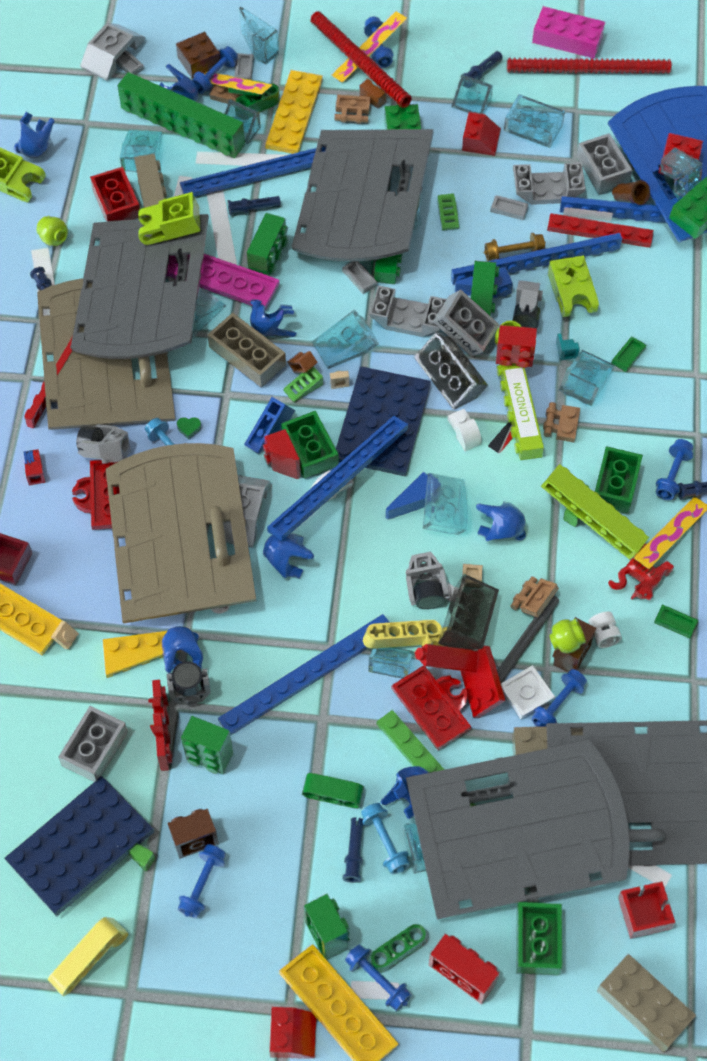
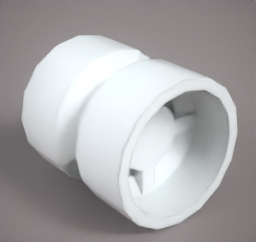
(606, 632)

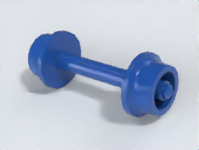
(383, 55)
(228, 58)
(666, 487)
(574, 682)
(213, 857)
(398, 997)

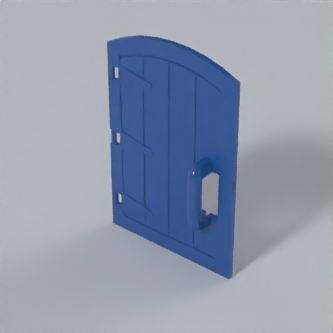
(643, 132)

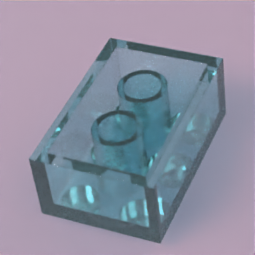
(534, 120)

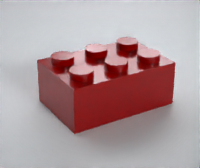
(115, 195)
(463, 968)

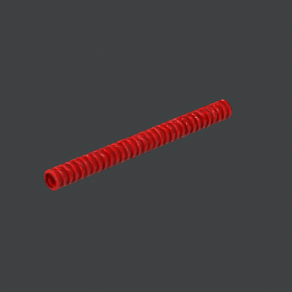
(361, 59)
(589, 65)

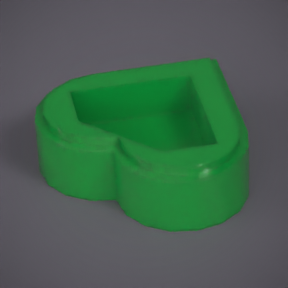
(188, 427)

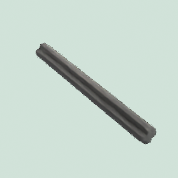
(525, 640)

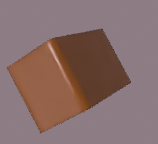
(376, 95)
(302, 362)

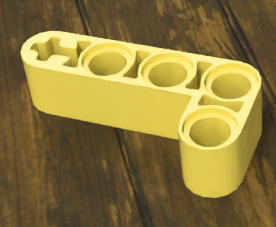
(378, 634)
(86, 954)

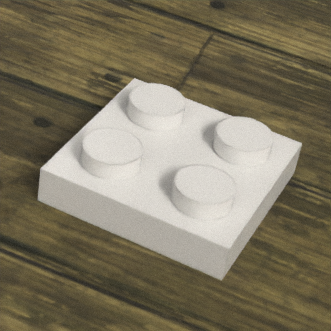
(527, 692)

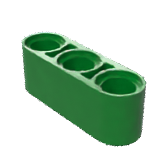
(263, 101)
(333, 790)
(403, 939)

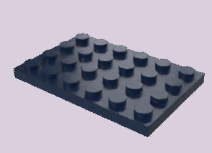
(373, 402)
(79, 845)

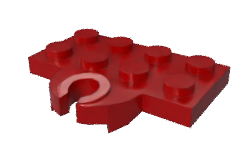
(97, 495)
(433, 705)
(160, 726)

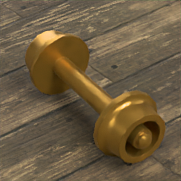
(492, 250)

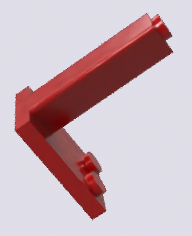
(477, 671)

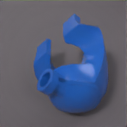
(184, 86)
(34, 142)
(268, 323)
(507, 522)
(279, 553)
(178, 639)
(400, 789)

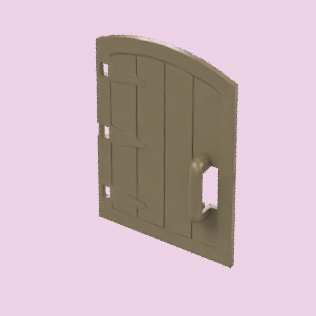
(92, 387)
(163, 516)

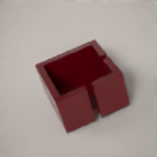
(13, 558)

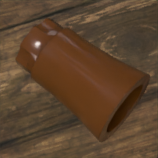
(634, 192)

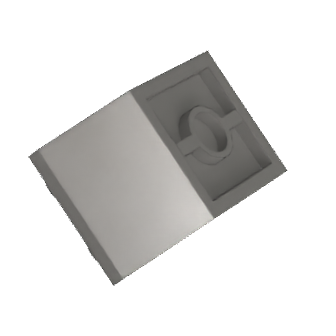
(107, 48)
(551, 186)
(405, 315)
(252, 495)

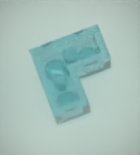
(683, 169)

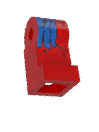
(33, 467)

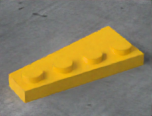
(132, 650)

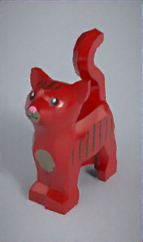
(649, 578)

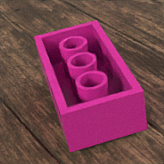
(568, 32)

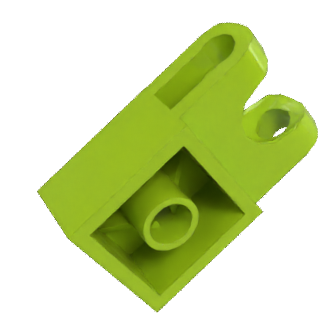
(16, 173)
(169, 219)
(572, 284)

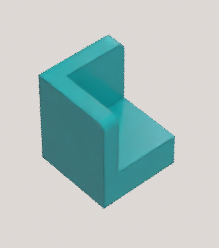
(566, 348)

